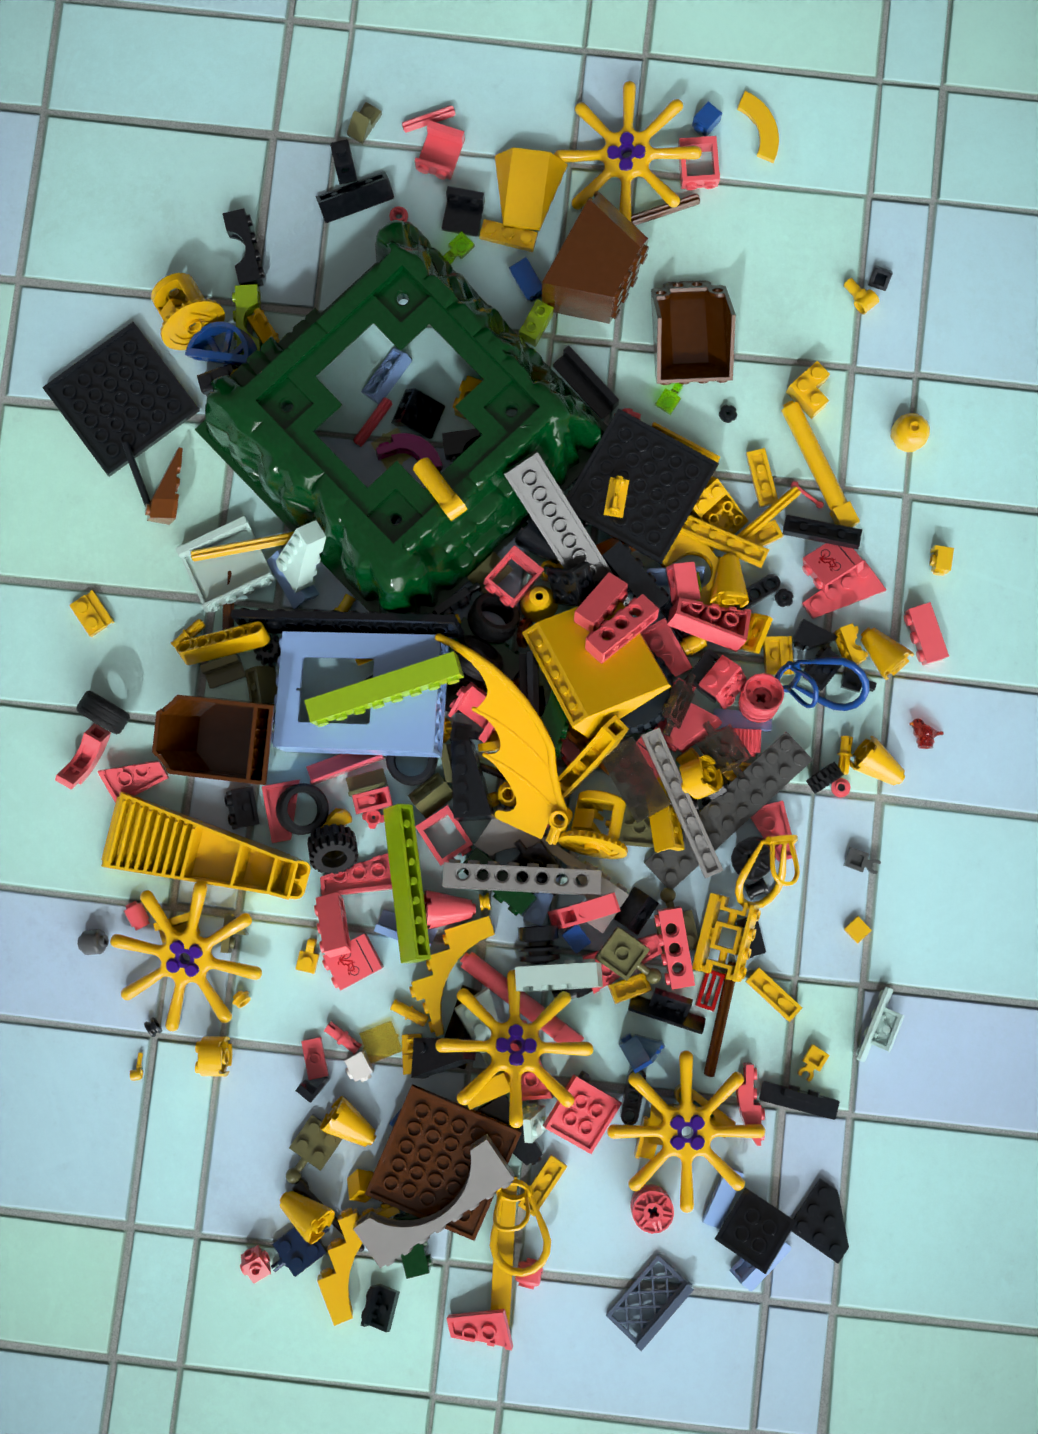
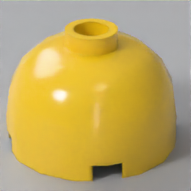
(910, 432)

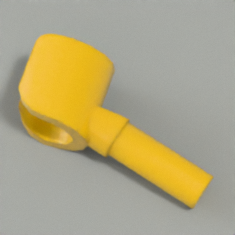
(138, 1073)

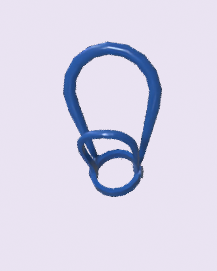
(795, 667)

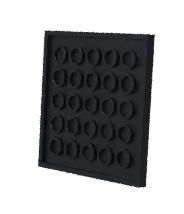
(120, 397)
(661, 491)

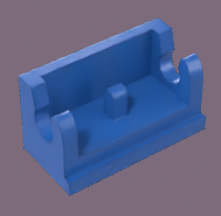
(527, 279)

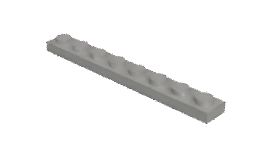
(682, 803)

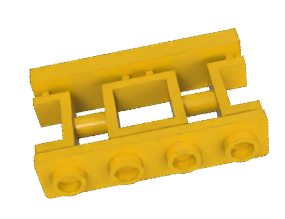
(711, 934)

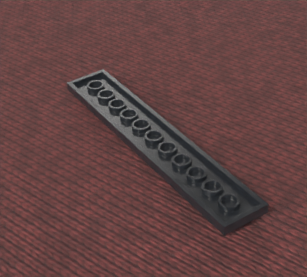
(351, 622)

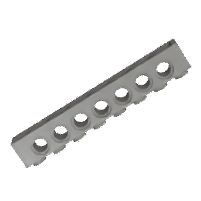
(452, 880)

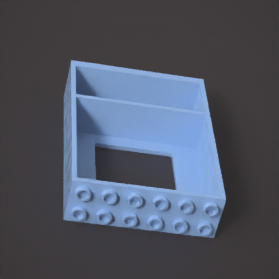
(397, 729)

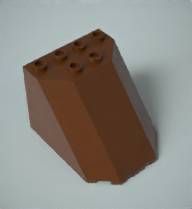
(692, 333)

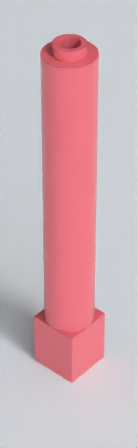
(528, 1006)

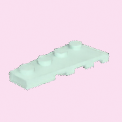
(473, 1025)

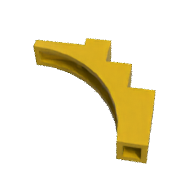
(590, 758)
(441, 963)
(342, 1252)

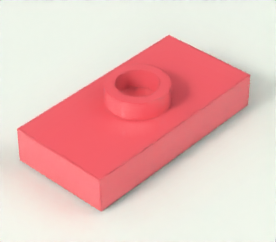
(314, 1058)

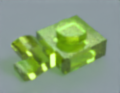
(459, 246)
(668, 399)

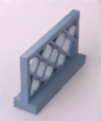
(662, 1315)

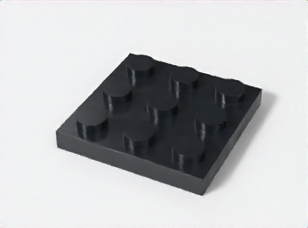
(755, 1230)

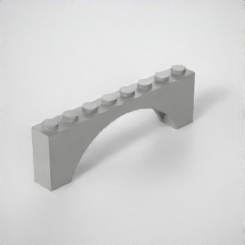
(502, 836)
(390, 1237)

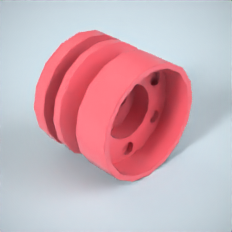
(764, 689)
(650, 1197)

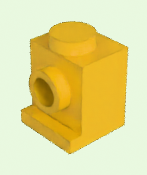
(941, 559)

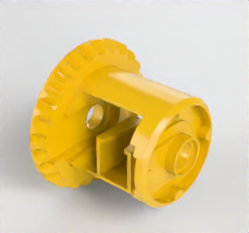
(182, 309)
(584, 834)

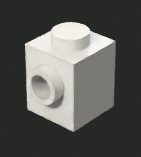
(359, 1067)

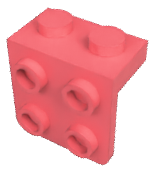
(724, 681)

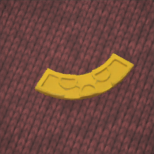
(765, 123)

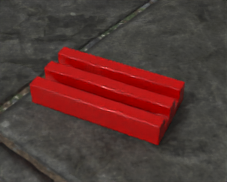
(705, 1005)

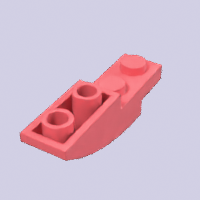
(584, 911)
(746, 1094)

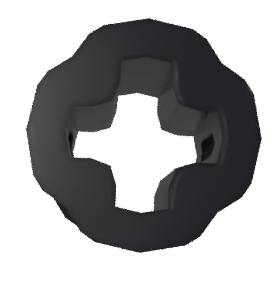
(756, 889)

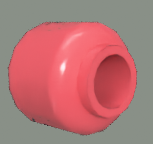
(530, 1280)

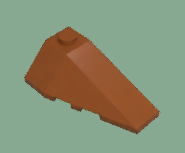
(164, 501)

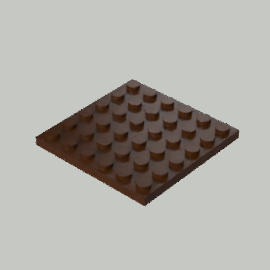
(431, 1157)

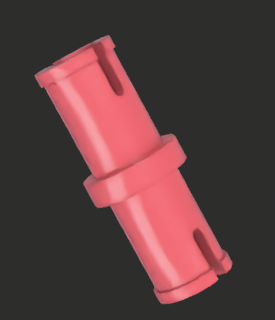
(342, 1037)

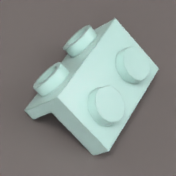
(533, 1119)

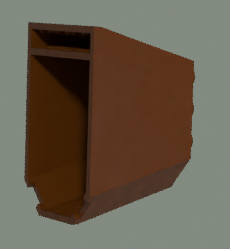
(596, 264)
(215, 738)

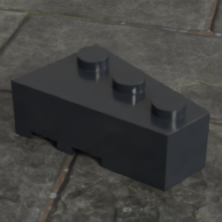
(429, 1061)

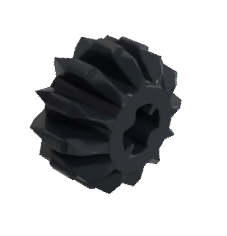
(266, 657)

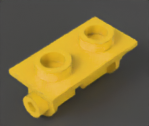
(262, 326)
(616, 497)

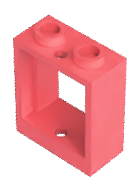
(707, 144)
(523, 561)
(441, 814)

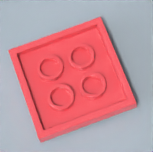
(587, 1117)

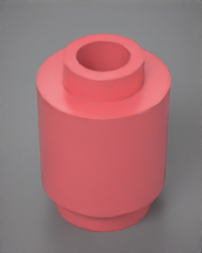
(136, 915)

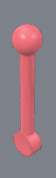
(819, 504)

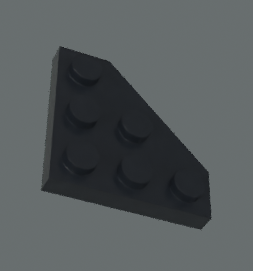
(822, 1221)

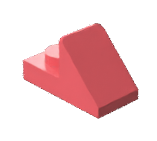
(372, 800)

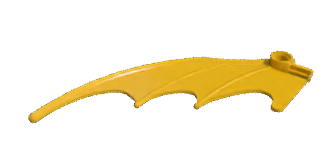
(525, 752)

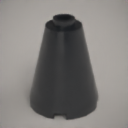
(534, 542)

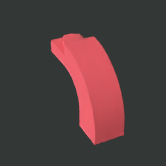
(86, 758)

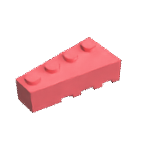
(710, 622)

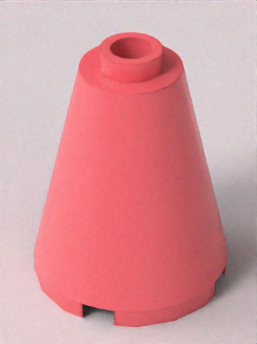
(446, 909)

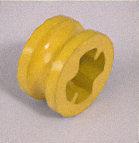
(484, 901)

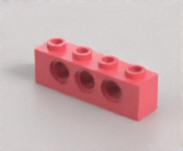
(632, 626)
(684, 977)

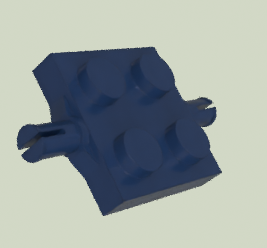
(296, 1252)

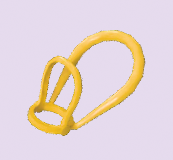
(780, 878)
(496, 1227)

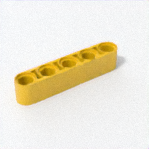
(223, 643)

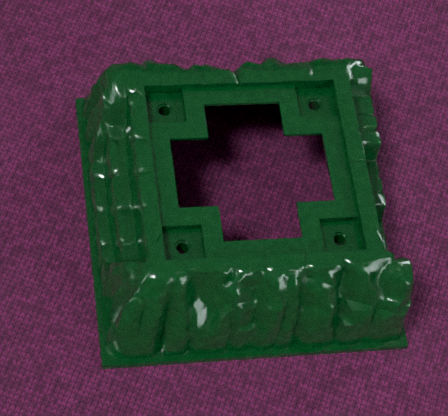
(303, 481)

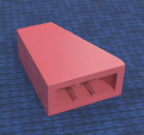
(691, 729)

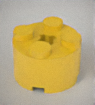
(700, 777)
(213, 1056)

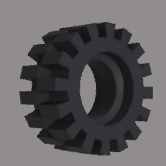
(824, 777)

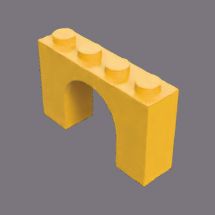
(687, 546)

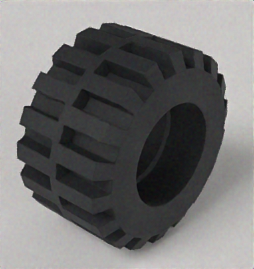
(332, 849)

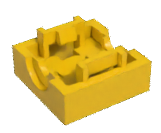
(847, 645)

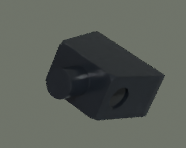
(343, 159)

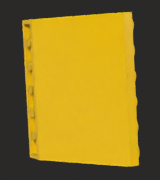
(585, 687)

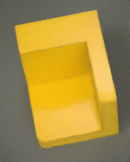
(357, 1185)

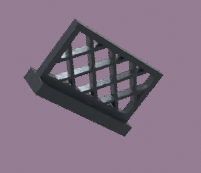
(529, 678)

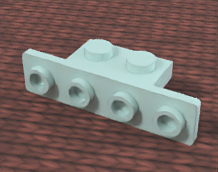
(883, 1027)

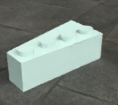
(301, 555)
(559, 976)

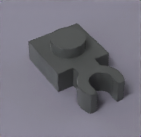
(859, 860)

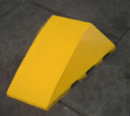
(527, 185)

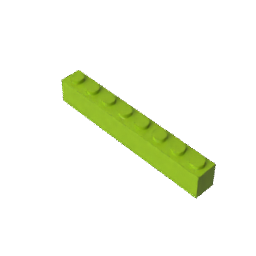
(384, 688)
(406, 883)

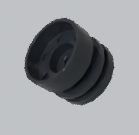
(741, 855)
(538, 943)

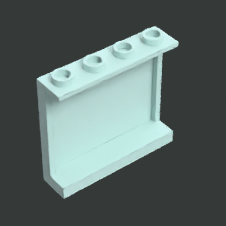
(211, 575)

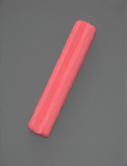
(422, 121)
(372, 422)

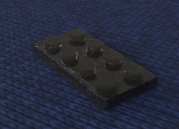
(635, 780)

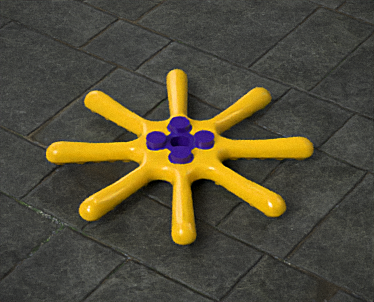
(628, 141)
(172, 959)
(511, 1061)
(695, 1143)

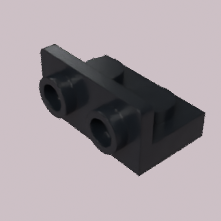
(241, 807)

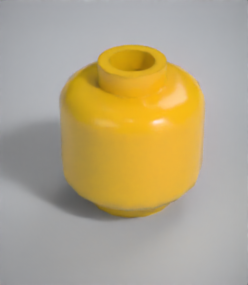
(506, 795)

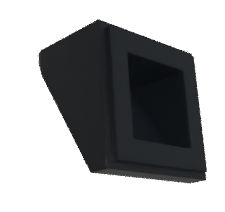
(880, 278)

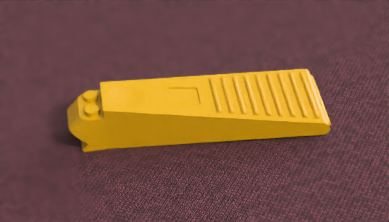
(176, 846)

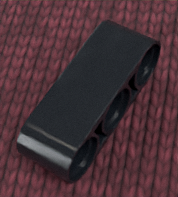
(761, 587)
(633, 1105)

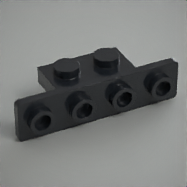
(669, 1009)
(799, 1100)

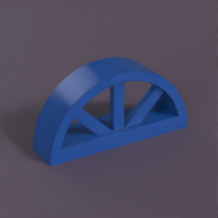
(206, 335)

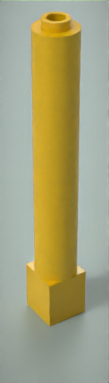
(841, 510)

